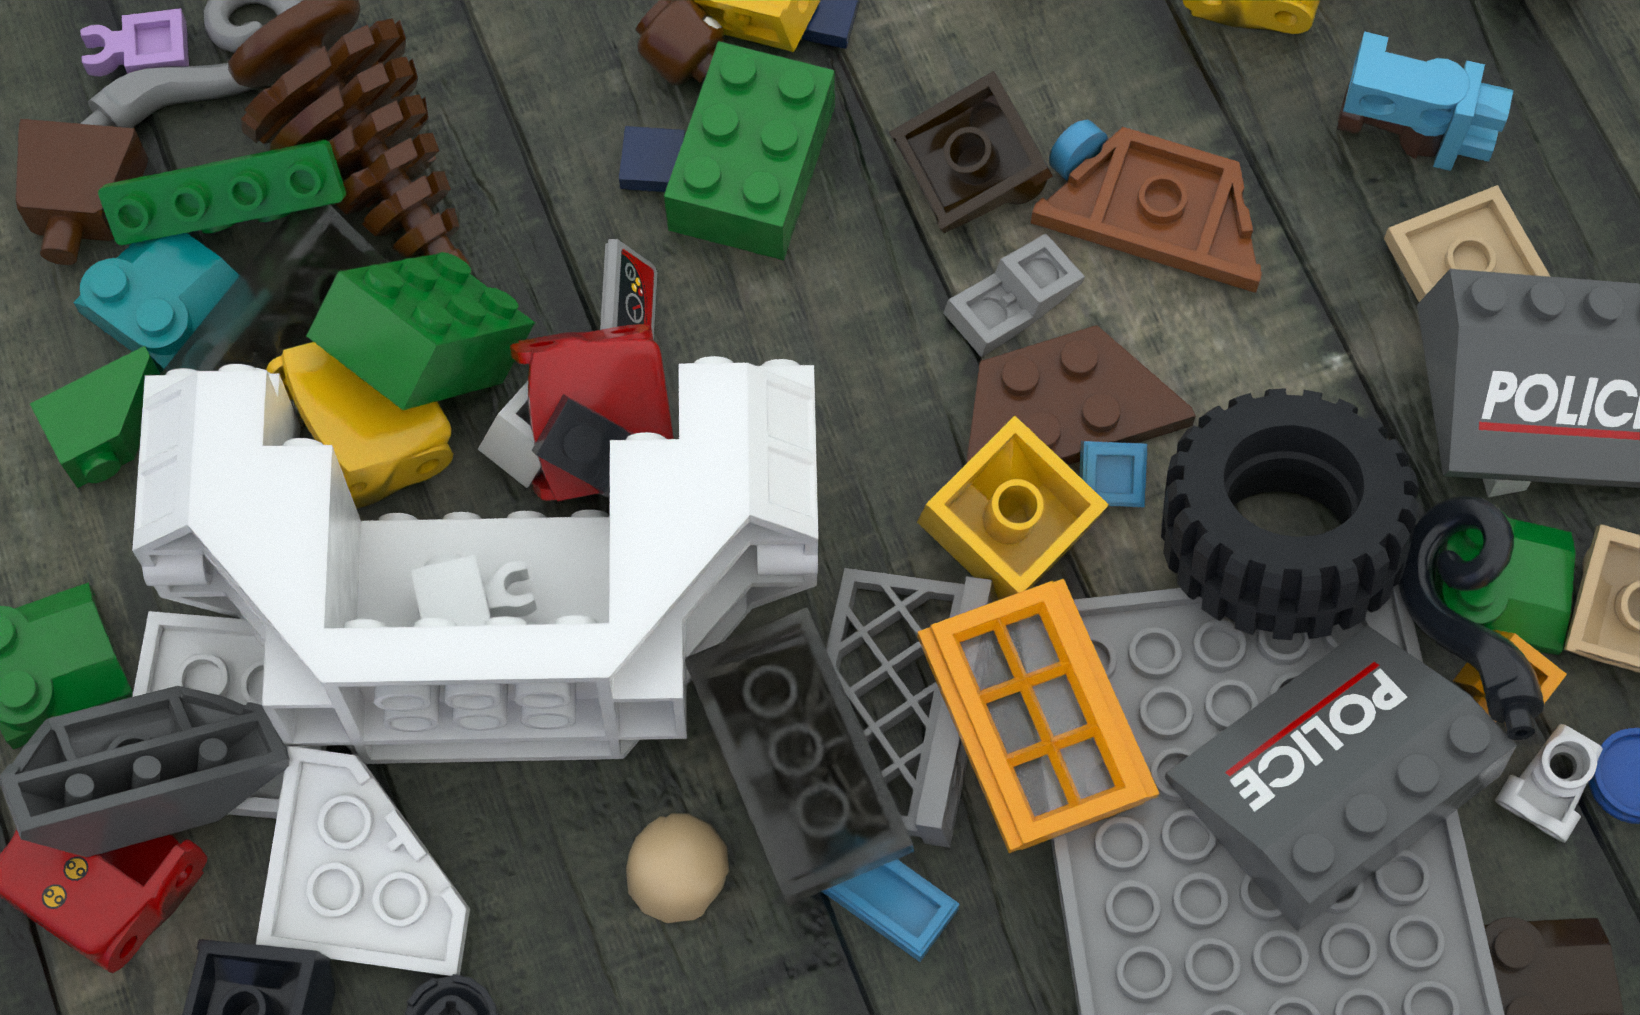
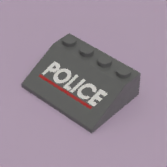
(1534, 377)
(1341, 772)

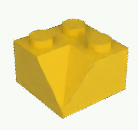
(1012, 511)

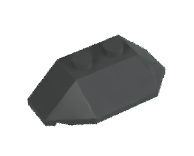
(139, 769)

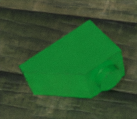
(97, 418)

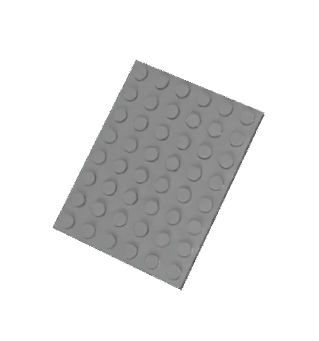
(1169, 916)

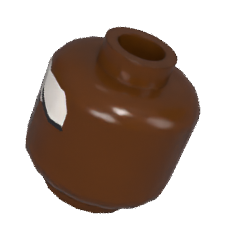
(678, 40)

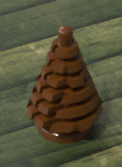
(358, 99)

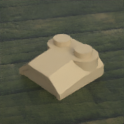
(1608, 601)

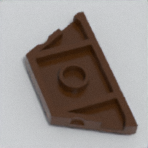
(1073, 393)

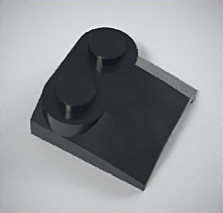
(259, 981)

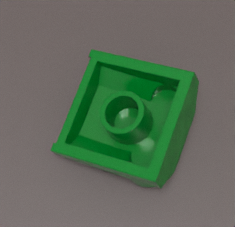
(1531, 592)
(55, 662)

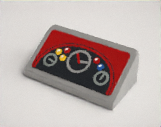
(627, 288)

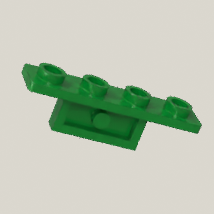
(223, 193)

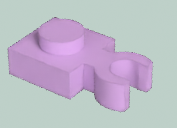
(143, 43)

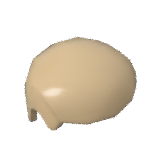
(676, 867)

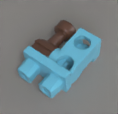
(1428, 104)

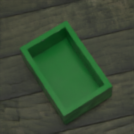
(750, 150)
(420, 328)

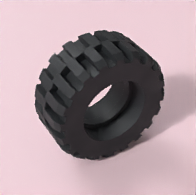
(1300, 449)

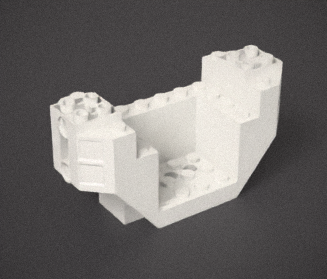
(267, 532)

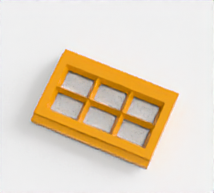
(1037, 715)

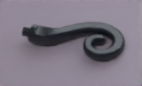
(1505, 673)

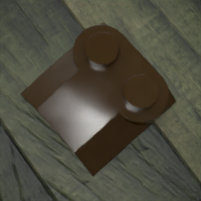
(972, 154)
(1554, 967)

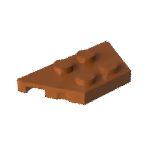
(1159, 206)

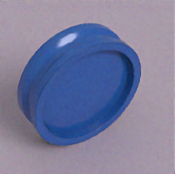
(1618, 776)

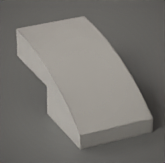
(1014, 296)

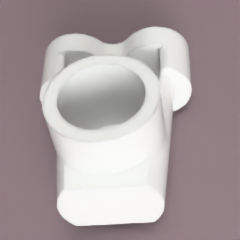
(1544, 797)

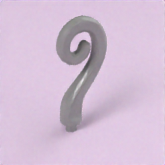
(147, 90)

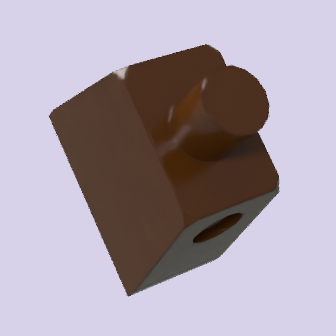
(61, 176)

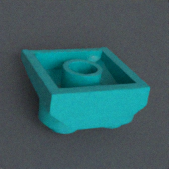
(155, 293)

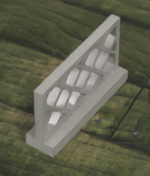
(941, 754)

